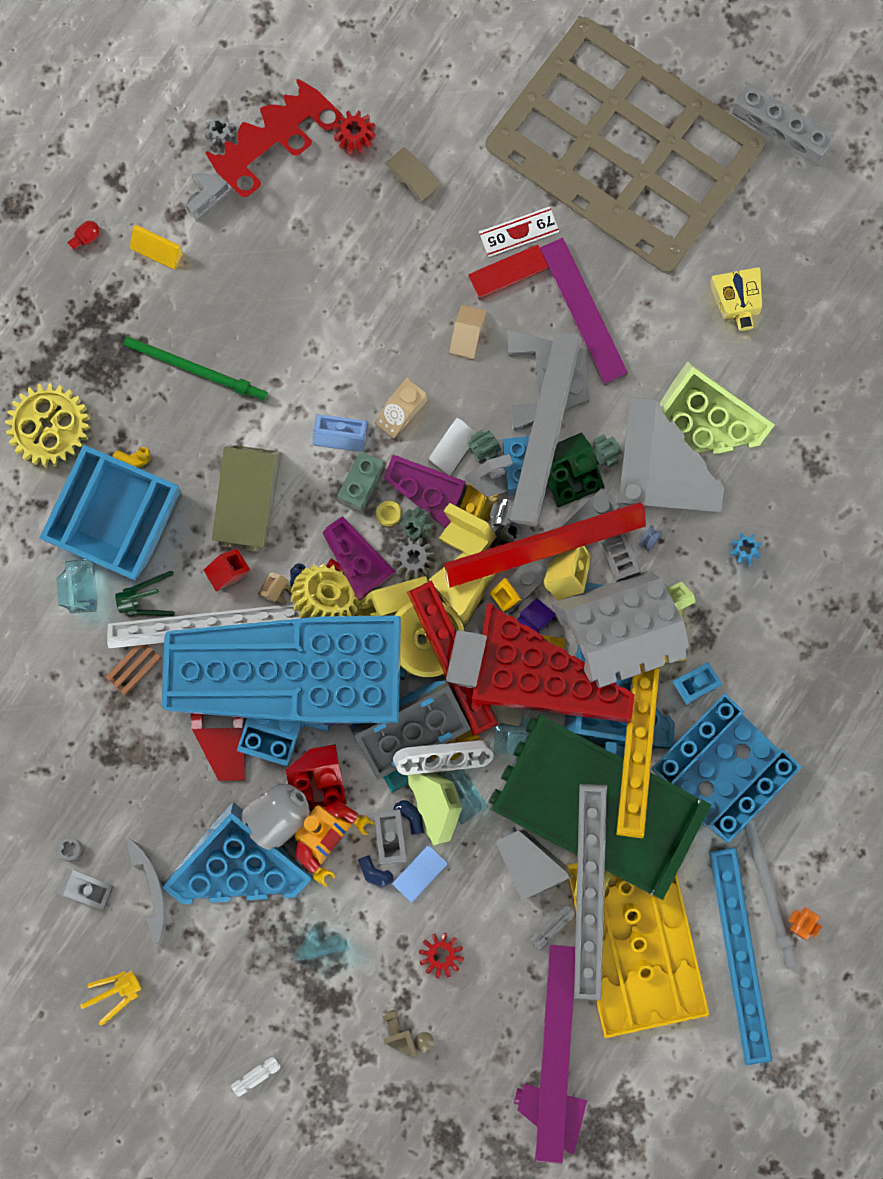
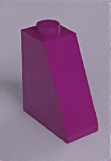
(528, 1102)

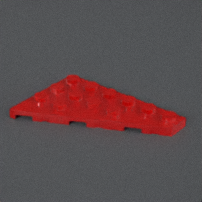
(533, 674)

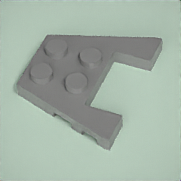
(526, 344)

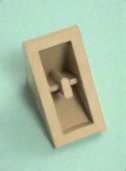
(467, 332)

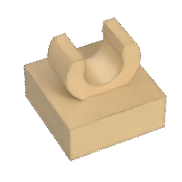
(273, 587)

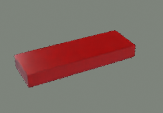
(508, 271)

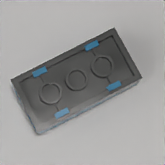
(425, 719)

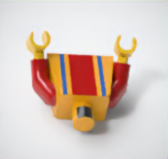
(322, 833)

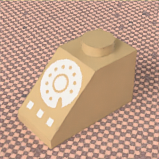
(401, 408)

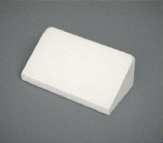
(452, 447)

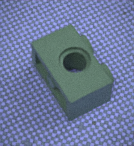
(360, 481)

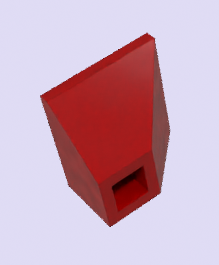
(318, 776)

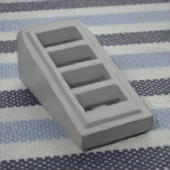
(619, 575)

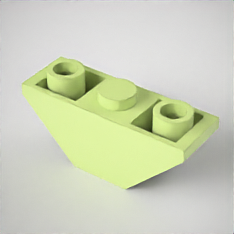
(437, 804)

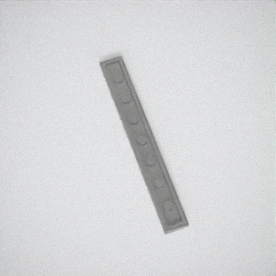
(545, 429)
(590, 891)

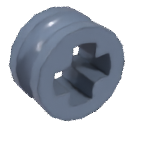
(650, 538)

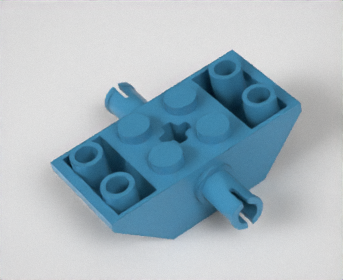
(273, 738)

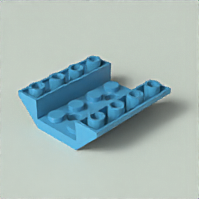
(738, 784)

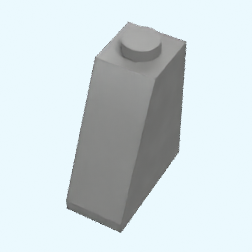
(530, 863)

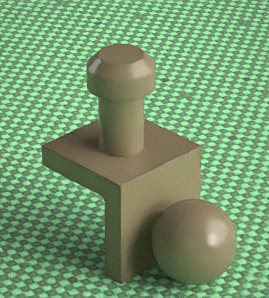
(403, 1041)

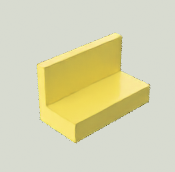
(466, 531)

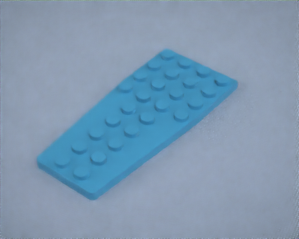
(287, 670)

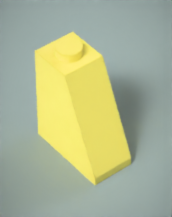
(463, 597)
(388, 599)

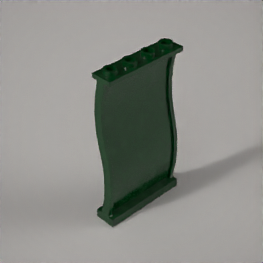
(544, 798)

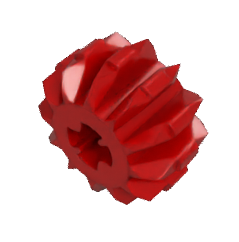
(350, 123)
(449, 959)

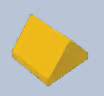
(505, 595)

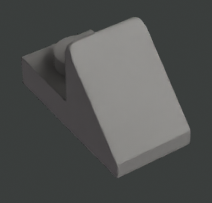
(211, 188)
(489, 476)
(390, 837)
(84, 889)

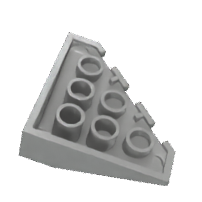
(662, 466)

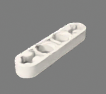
(479, 756)

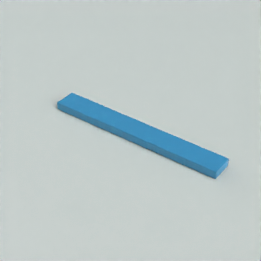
(740, 956)

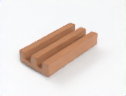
(119, 667)

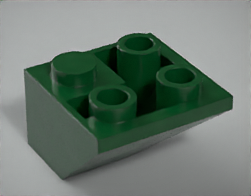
(574, 471)

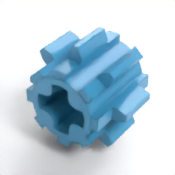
(741, 555)

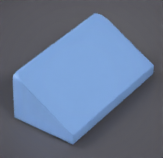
(339, 433)
(419, 873)

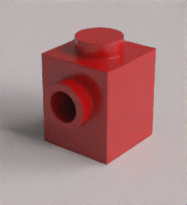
(226, 570)

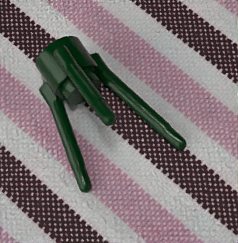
(130, 598)

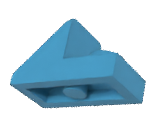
(697, 683)

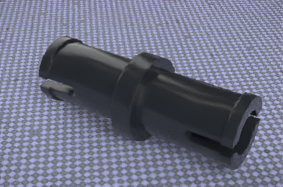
(506, 534)

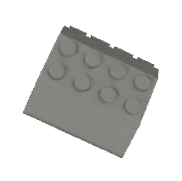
(625, 627)

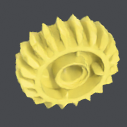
(323, 593)

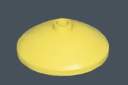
(416, 657)

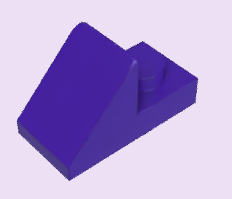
(536, 616)

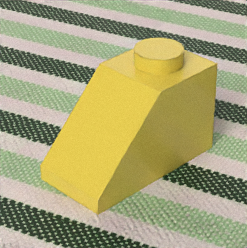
(568, 573)

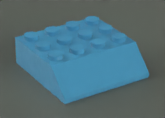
(111, 513)

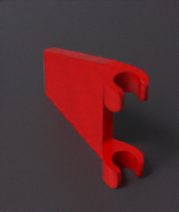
(221, 747)

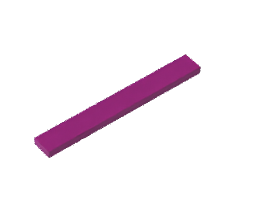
(555, 1055)

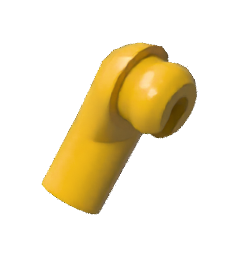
(137, 459)

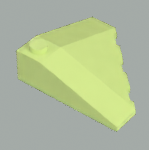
(711, 414)

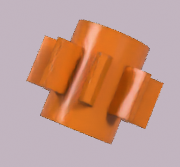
(805, 923)

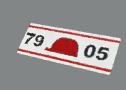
(519, 231)

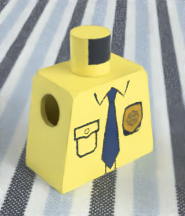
(738, 296)

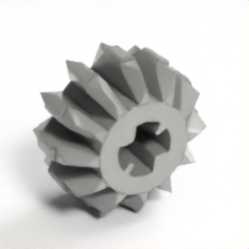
(415, 549)

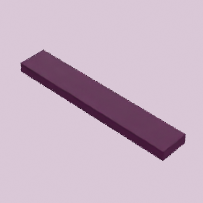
(583, 311)

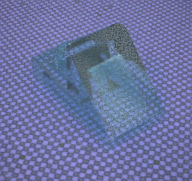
(313, 948)

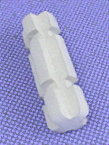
(255, 1076)

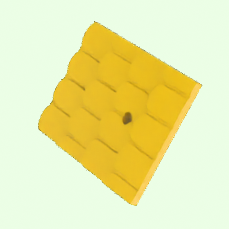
(646, 960)

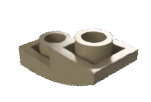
(413, 173)

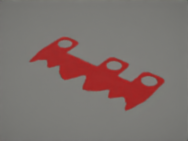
(279, 125)

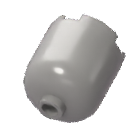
(276, 815)

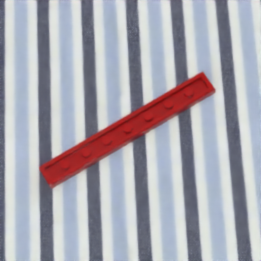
(545, 544)

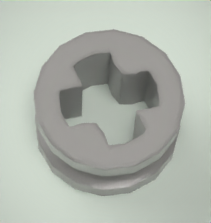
(61, 847)

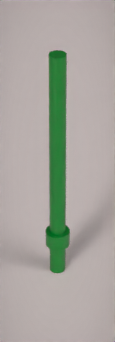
(240, 386)

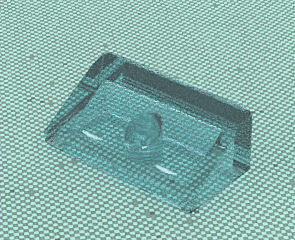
(469, 796)

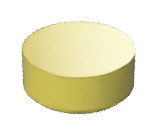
(389, 514)

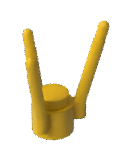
(127, 985)

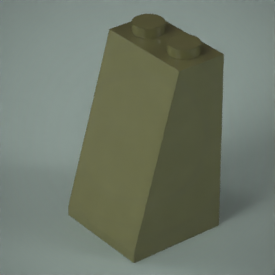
(245, 496)

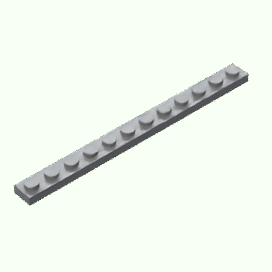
(524, 580)

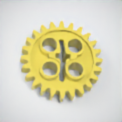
(28, 413)

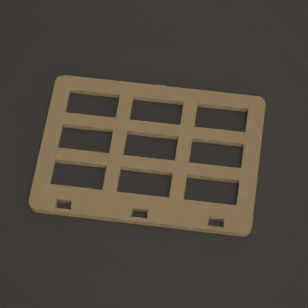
(603, 210)

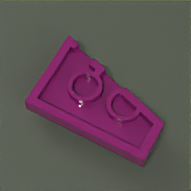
(425, 487)
(357, 558)

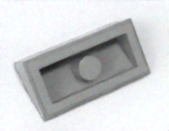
(466, 659)

